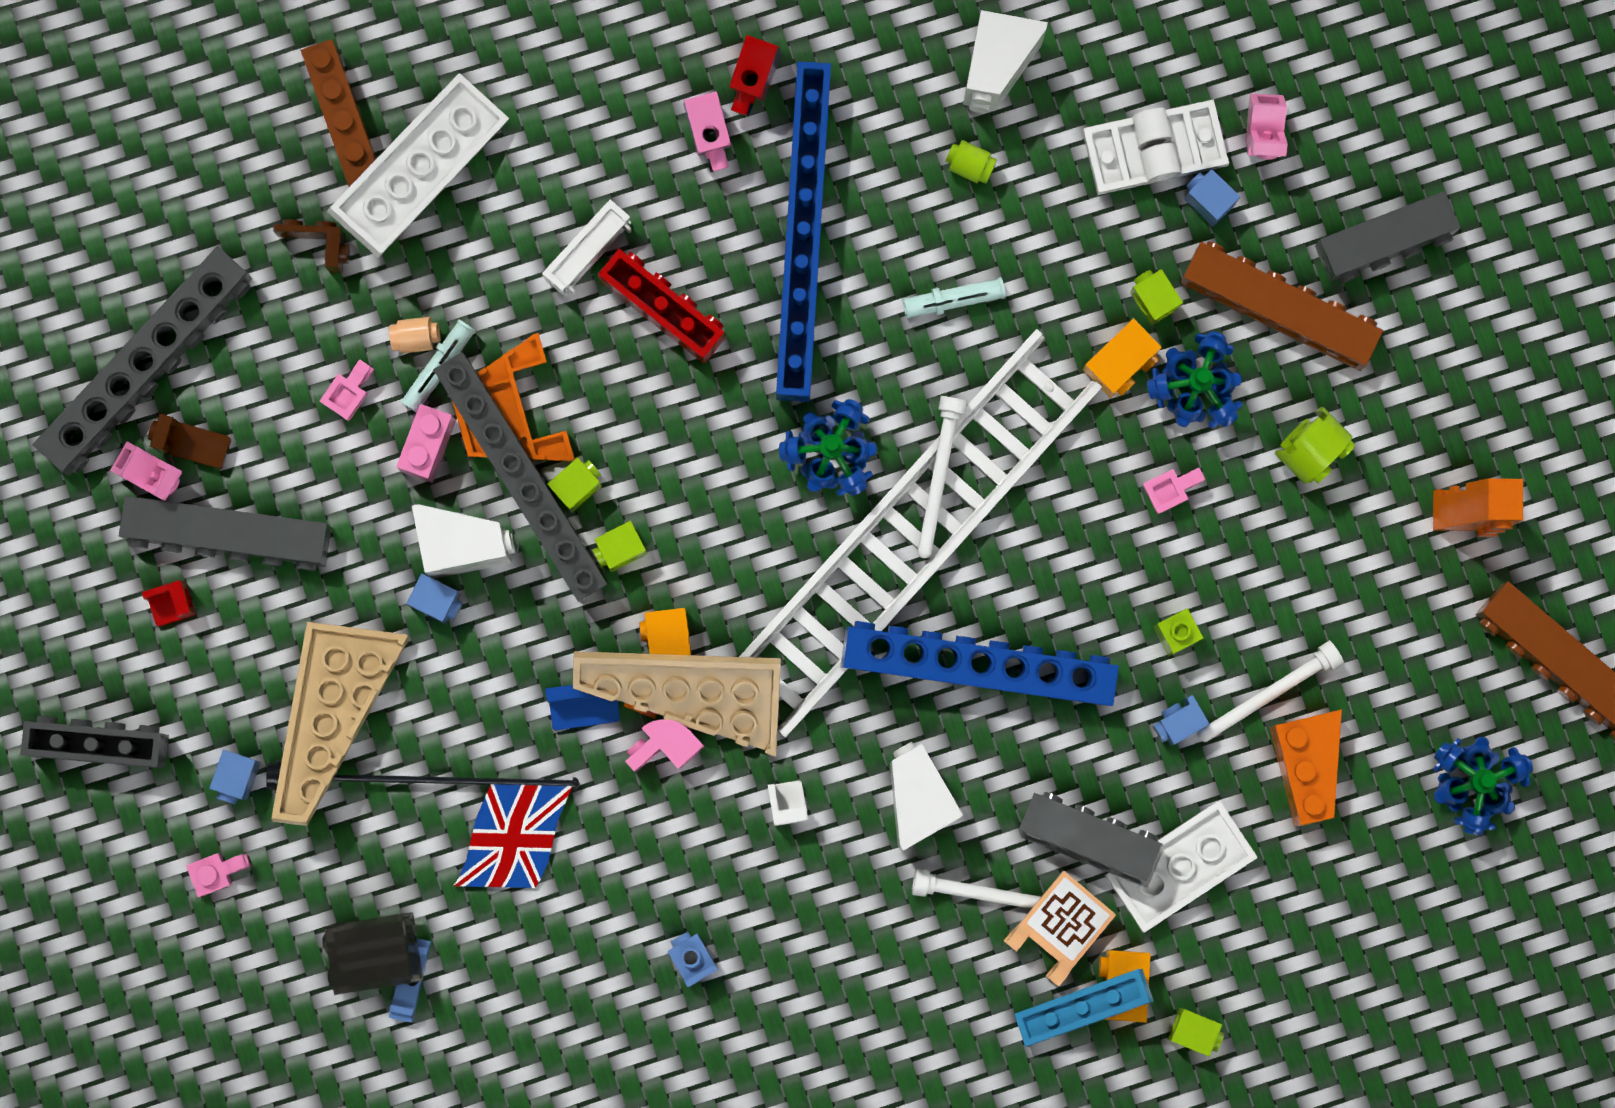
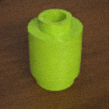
(970, 162)

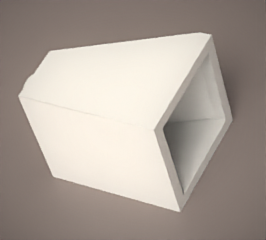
(999, 57)
(459, 542)
(919, 796)

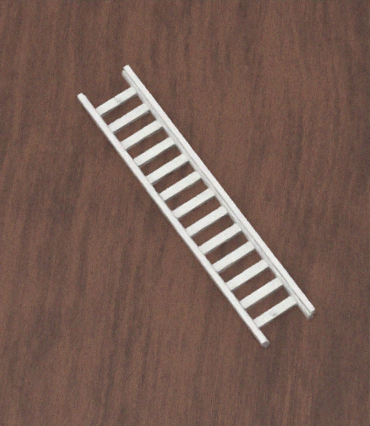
(884, 509)

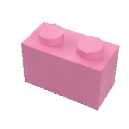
(426, 443)

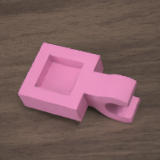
(345, 394)
(1169, 490)
(213, 872)

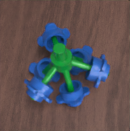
(1215, 383)
(819, 432)
(1490, 794)

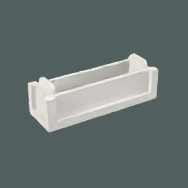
(587, 248)

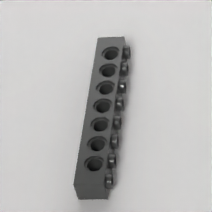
(124, 365)
(520, 476)

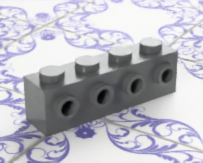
(1387, 237)
(95, 744)
(1091, 839)

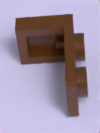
(336, 250)
(188, 442)

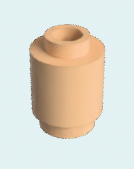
(414, 335)

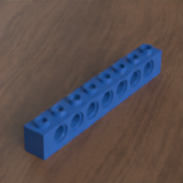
(1098, 689)

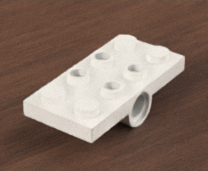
(1155, 146)

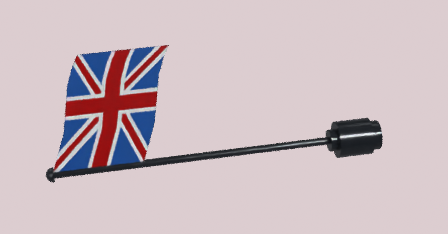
(510, 831)

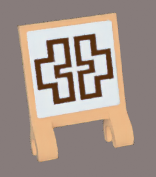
(1063, 924)

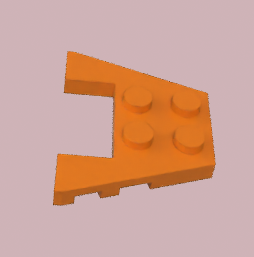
(502, 386)

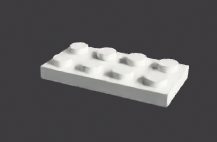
(1192, 862)

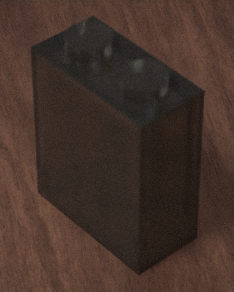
(372, 953)

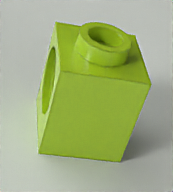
(1155, 296)
(576, 484)
(619, 547)
(1178, 632)
(1196, 1032)

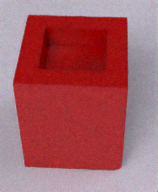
(170, 602)

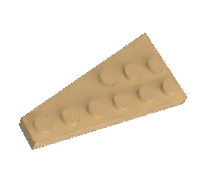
(701, 692)
(333, 695)

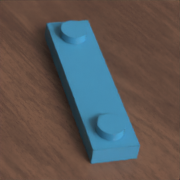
(1084, 1007)

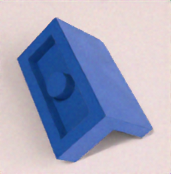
(579, 709)

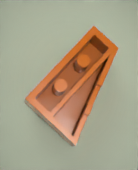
(1484, 507)
(1309, 765)

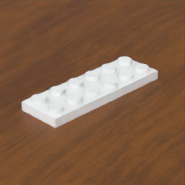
(418, 165)

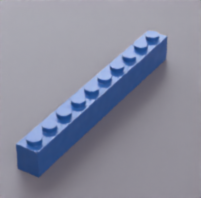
(803, 232)

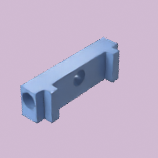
(406, 995)

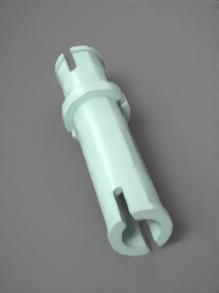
(961, 296)
(461, 333)

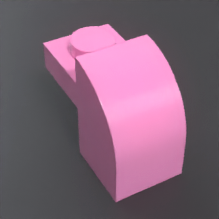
(1266, 126)
(146, 471)
(666, 735)

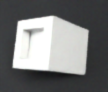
(787, 803)

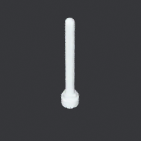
(951, 411)
(1325, 658)
(927, 883)

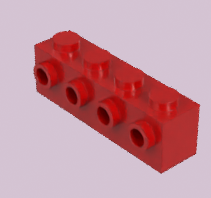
(662, 306)

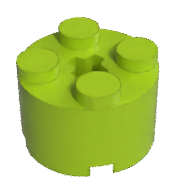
(1315, 446)

